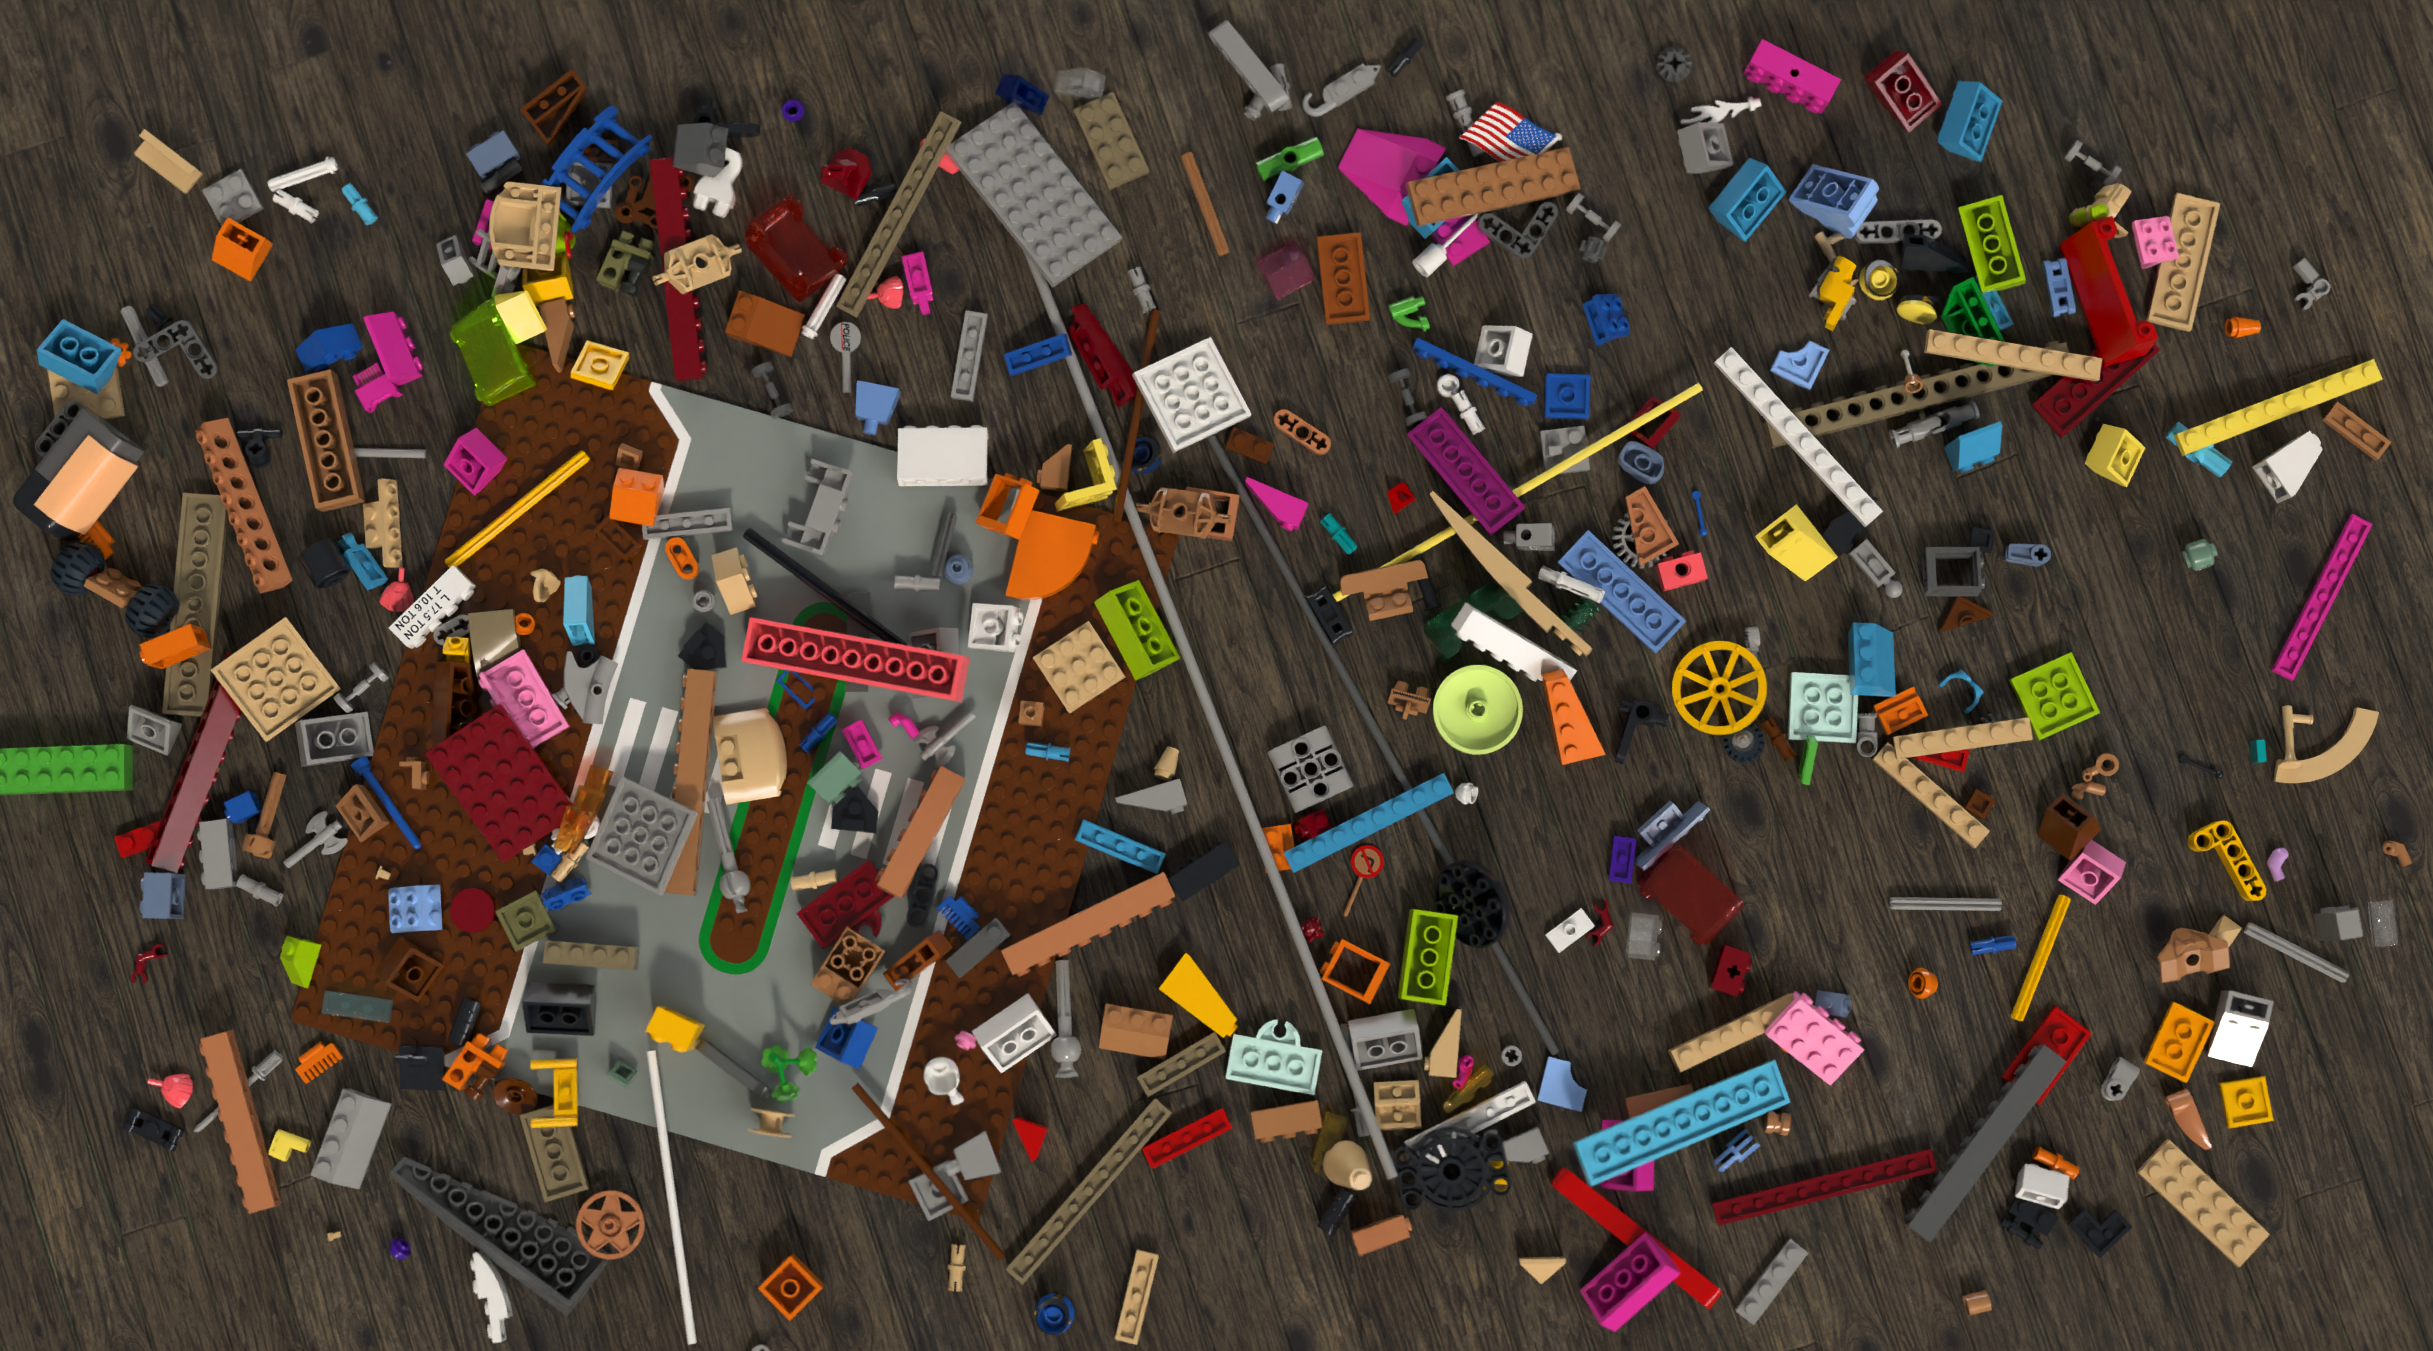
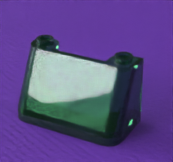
(1486, 599)

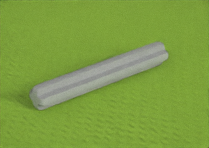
(139, 335)

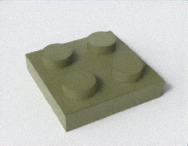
(526, 921)

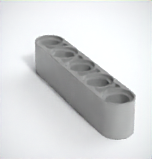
(1248, 66)

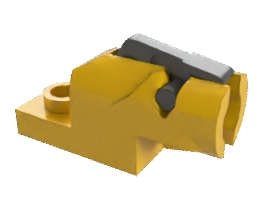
(1836, 289)

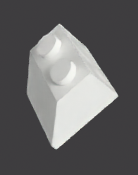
(1503, 350)

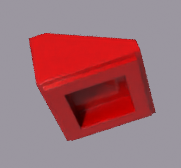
(1400, 497)

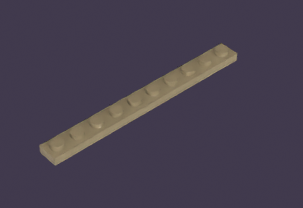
(898, 214)
(1088, 1191)

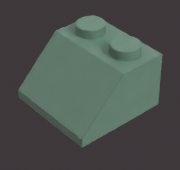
(836, 778)

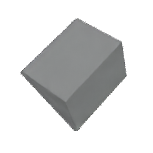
(152, 729)

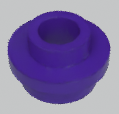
(789, 105)
(399, 1248)

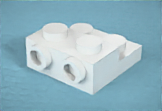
(995, 627)

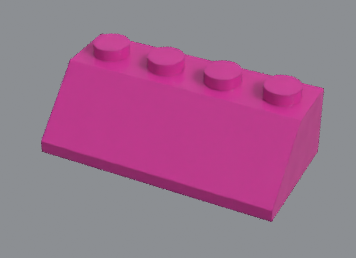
(1629, 1282)

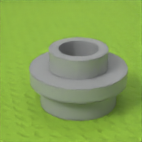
(698, 596)

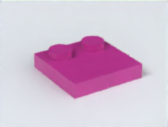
(1465, 244)

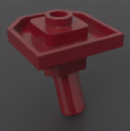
(847, 173)

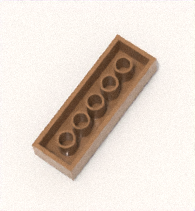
(326, 440)

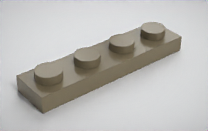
(1181, 1064)

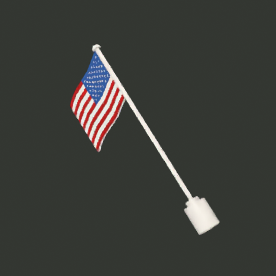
(1504, 137)

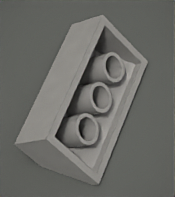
(351, 1139)

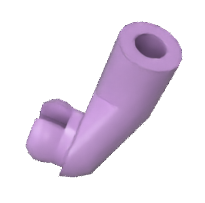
(2275, 862)

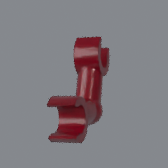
(1607, 923)
(140, 962)

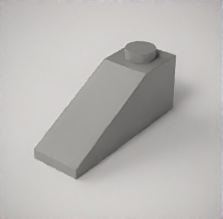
(1161, 797)
(1525, 1147)

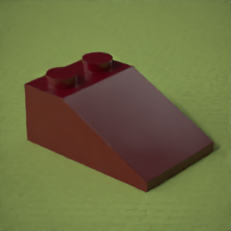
(1903, 90)

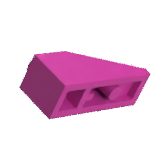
(1283, 507)

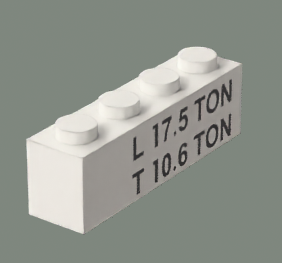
(433, 607)

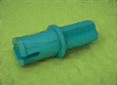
(1338, 533)

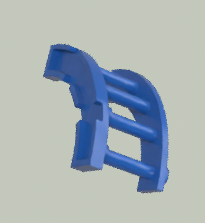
(575, 153)

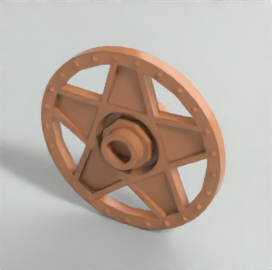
(610, 1224)

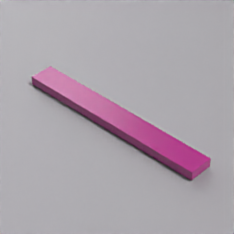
(2321, 597)

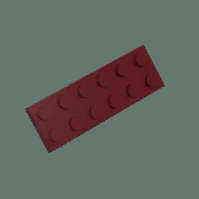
(2075, 398)

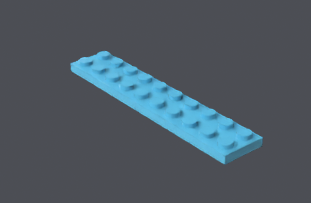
(1681, 1122)

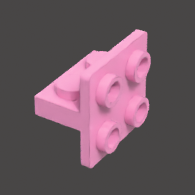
(2154, 241)

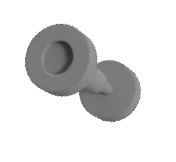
(2091, 162)
(1593, 217)
(361, 687)

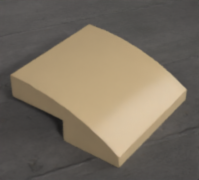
(1397, 1105)

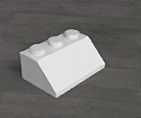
(1014, 1033)

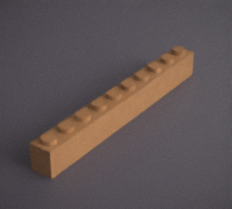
(693, 770)

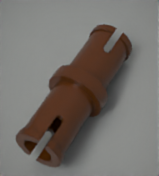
(1779, 739)

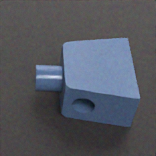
(1285, 186)
(875, 404)

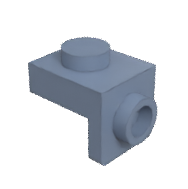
(1834, 1003)

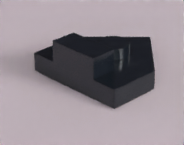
(705, 649)
(855, 813)

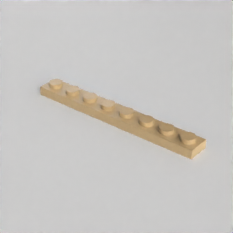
(2013, 355)

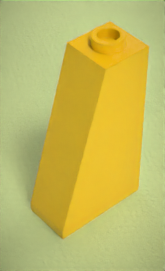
(1195, 993)

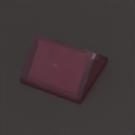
(1285, 270)

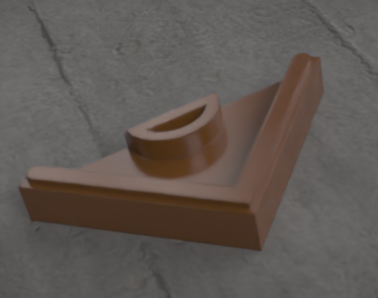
(1962, 613)

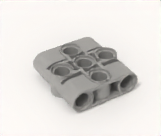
(1286, 755)

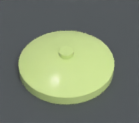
(1477, 709)

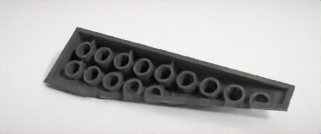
(518, 1240)

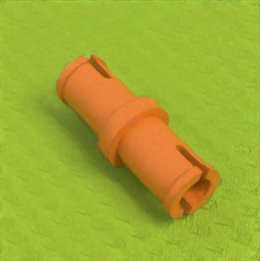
(2055, 1162)

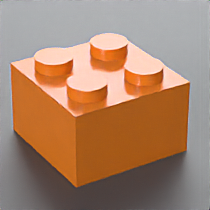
(791, 1287)

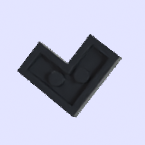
(2099, 1236)

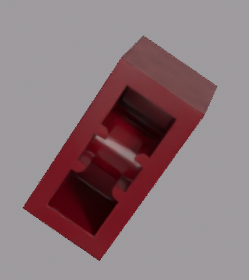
(1721, 978)

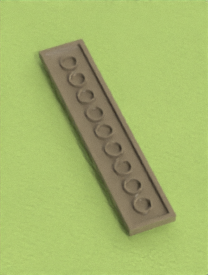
(199, 592)

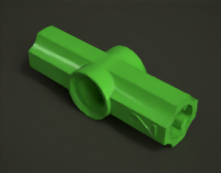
(1303, 153)

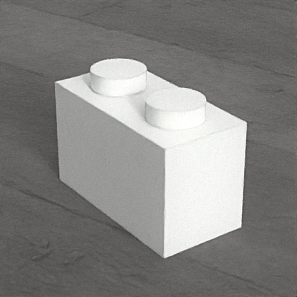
(2042, 1186)

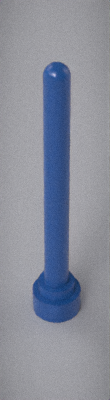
(363, 767)

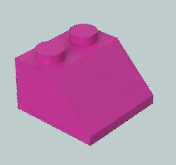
(475, 461)

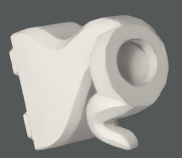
(719, 189)

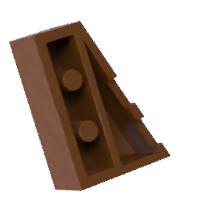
(555, 106)

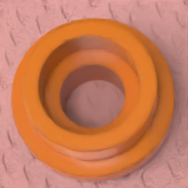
(528, 620)

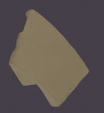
(493, 638)

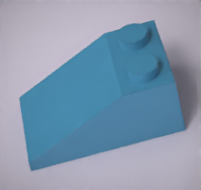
(1975, 447)

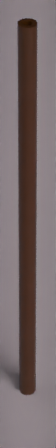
(1135, 420)
(928, 1171)

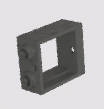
(1955, 553)

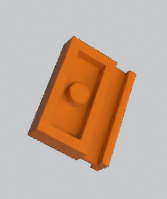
(1900, 710)
(1279, 841)

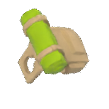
(2107, 203)

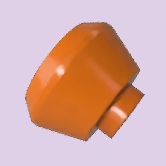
(1922, 983)

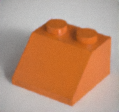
(636, 497)

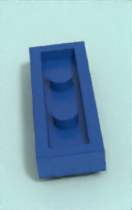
(1038, 354)

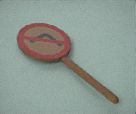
(1366, 863)

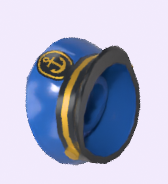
(1054, 1314)

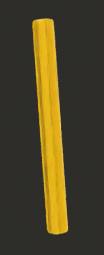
(2040, 957)

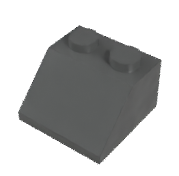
(700, 148)

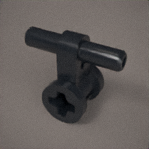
(256, 449)

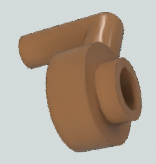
(2099, 768)

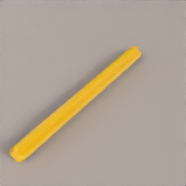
(517, 509)

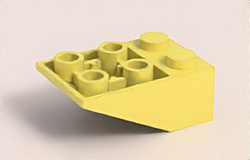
(1796, 544)

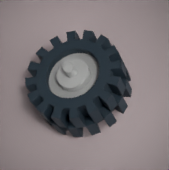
(1744, 744)

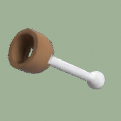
(1911, 378)

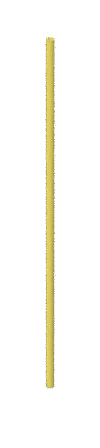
(1552, 472)

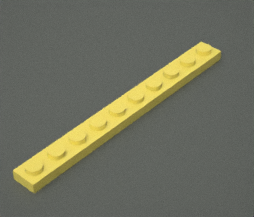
(2277, 407)

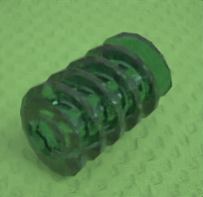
(1580, 615)

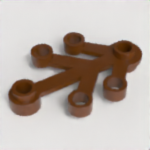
(646, 202)

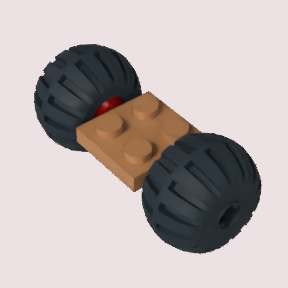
(81, 568)

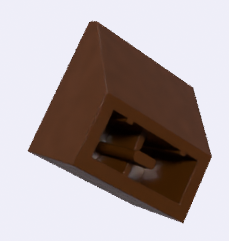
(2068, 827)

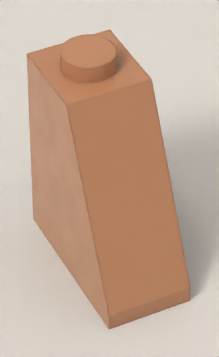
(1381, 1233)

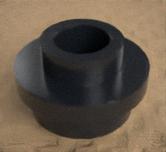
(581, 652)

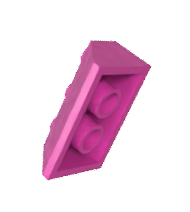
(394, 347)
(1636, 1179)

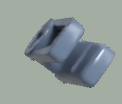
(2024, 554)

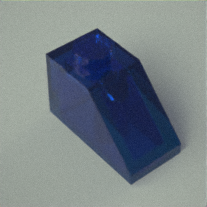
(1023, 93)

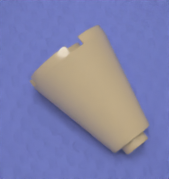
(1347, 1165)

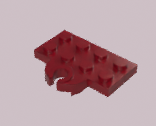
(846, 904)

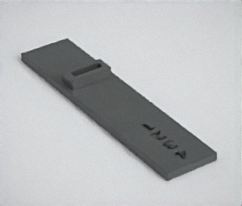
(861, 600)

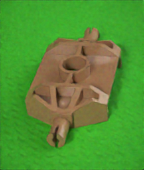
(1197, 520)

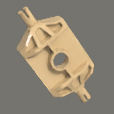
(682, 268)

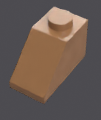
(1056, 471)

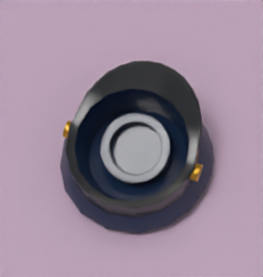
(1146, 455)

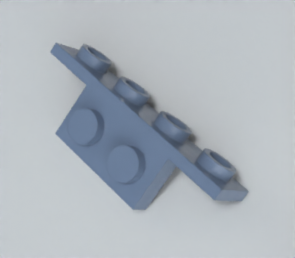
(1665, 829)

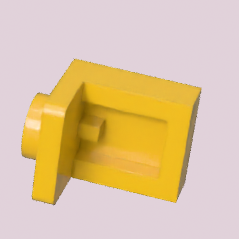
(457, 649)

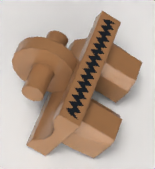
(1409, 702)

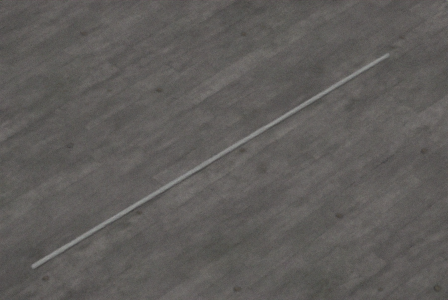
(1220, 739)

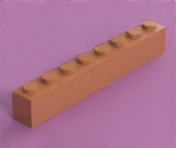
(1088, 923)
(240, 1121)

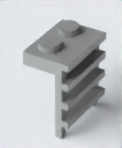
(507, 276)

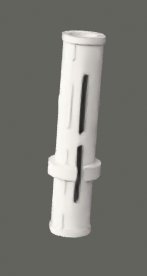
(1562, 580)

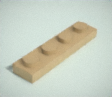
(1137, 1297)

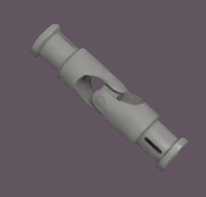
(1921, 428)

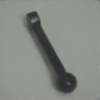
(2183, 759)

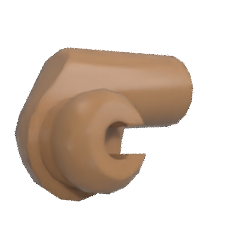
(2091, 787)
(2397, 849)

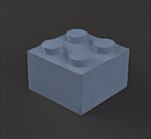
(163, 896)

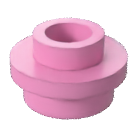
(965, 1040)

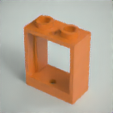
(995, 501)
(174, 646)
(1375, 981)

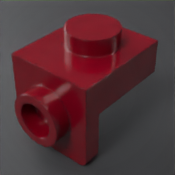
(1312, 825)

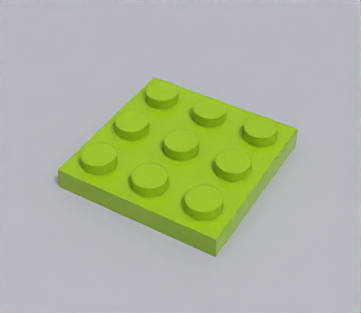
(2054, 696)

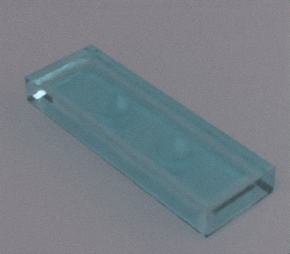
(357, 1006)

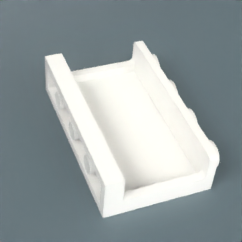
(942, 456)

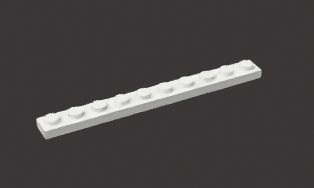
(1798, 437)

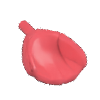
(889, 293)
(397, 595)
(175, 1088)

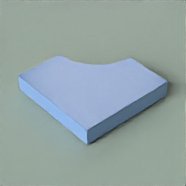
(1800, 366)
(1559, 1087)

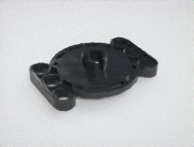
(1438, 1183)

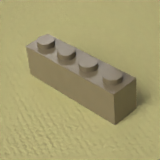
(591, 955)

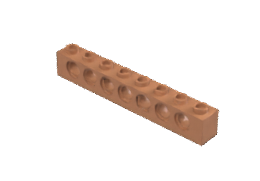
(246, 494)

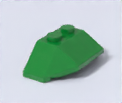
(1969, 314)

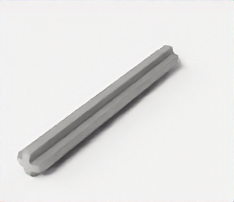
(1971, 904)
(2296, 952)

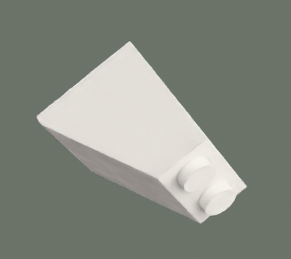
(2288, 466)

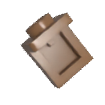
(420, 776)

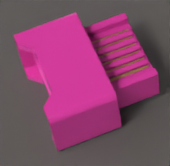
(374, 387)

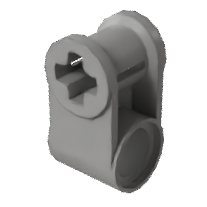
(2121, 1076)

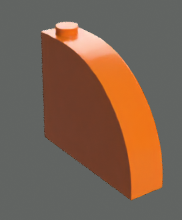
(1049, 555)

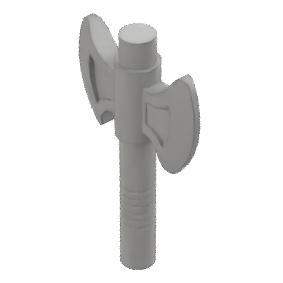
(936, 744)
(324, 834)

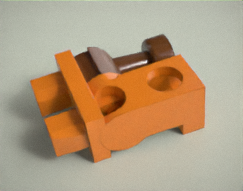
(478, 1060)

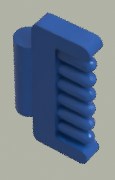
(962, 910)

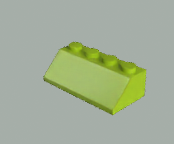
(1992, 244)
(1137, 629)
(1427, 957)

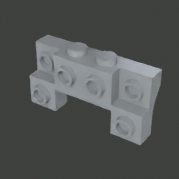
(825, 510)

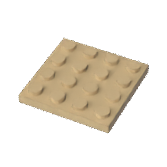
(275, 679)

